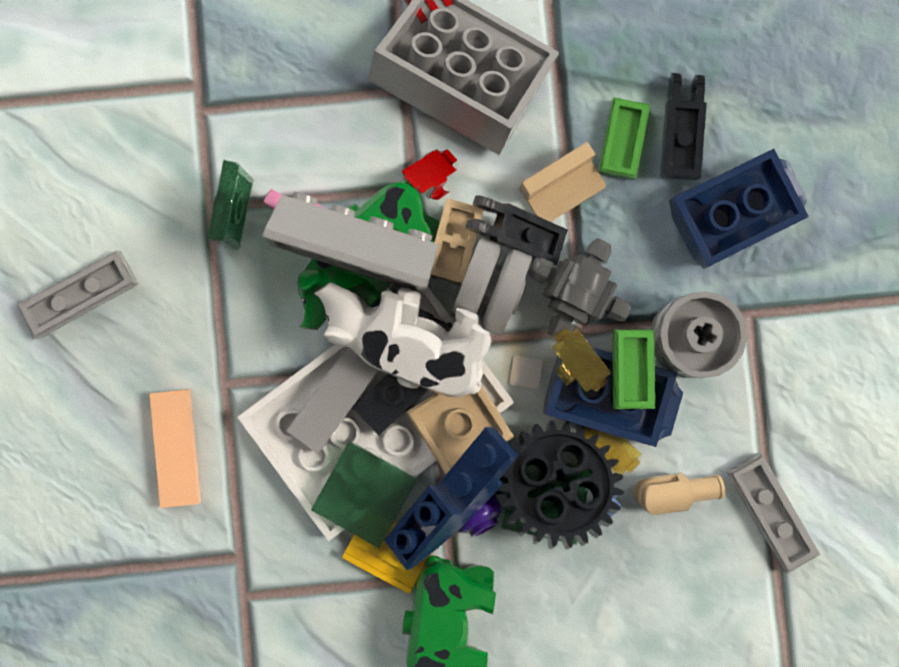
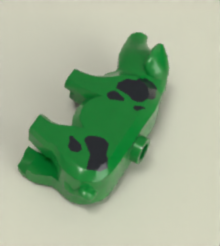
(395, 203)
(438, 614)

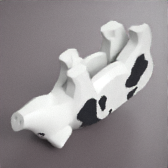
(405, 344)

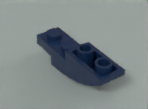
(452, 502)

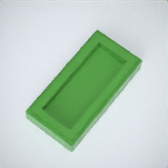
(623, 138)
(633, 369)

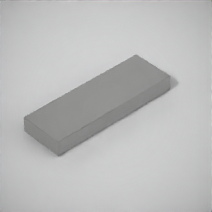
(77, 294)
(332, 401)
(773, 513)

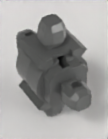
(579, 288)

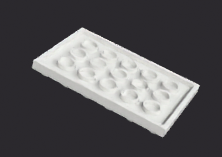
(308, 471)

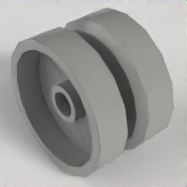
(494, 287)
(720, 329)

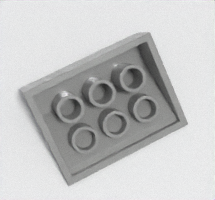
(463, 69)

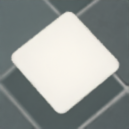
(526, 372)

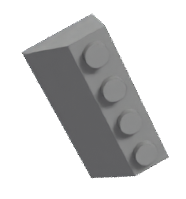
(351, 242)

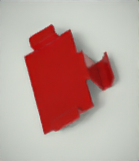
(431, 172)

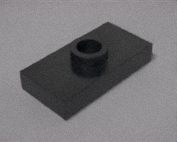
(387, 403)

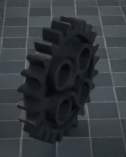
(573, 516)

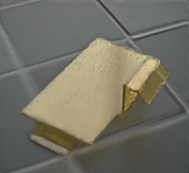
(579, 361)
(620, 450)

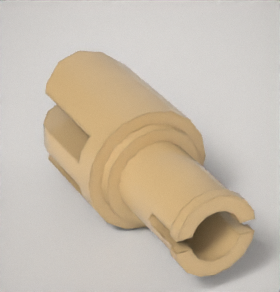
(676, 492)

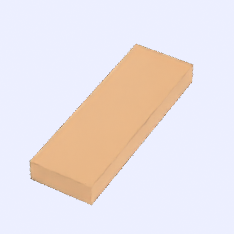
(175, 448)

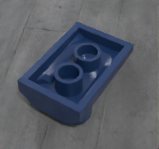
(738, 208)
(596, 408)

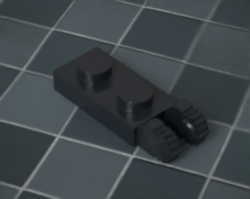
(683, 130)
(519, 230)

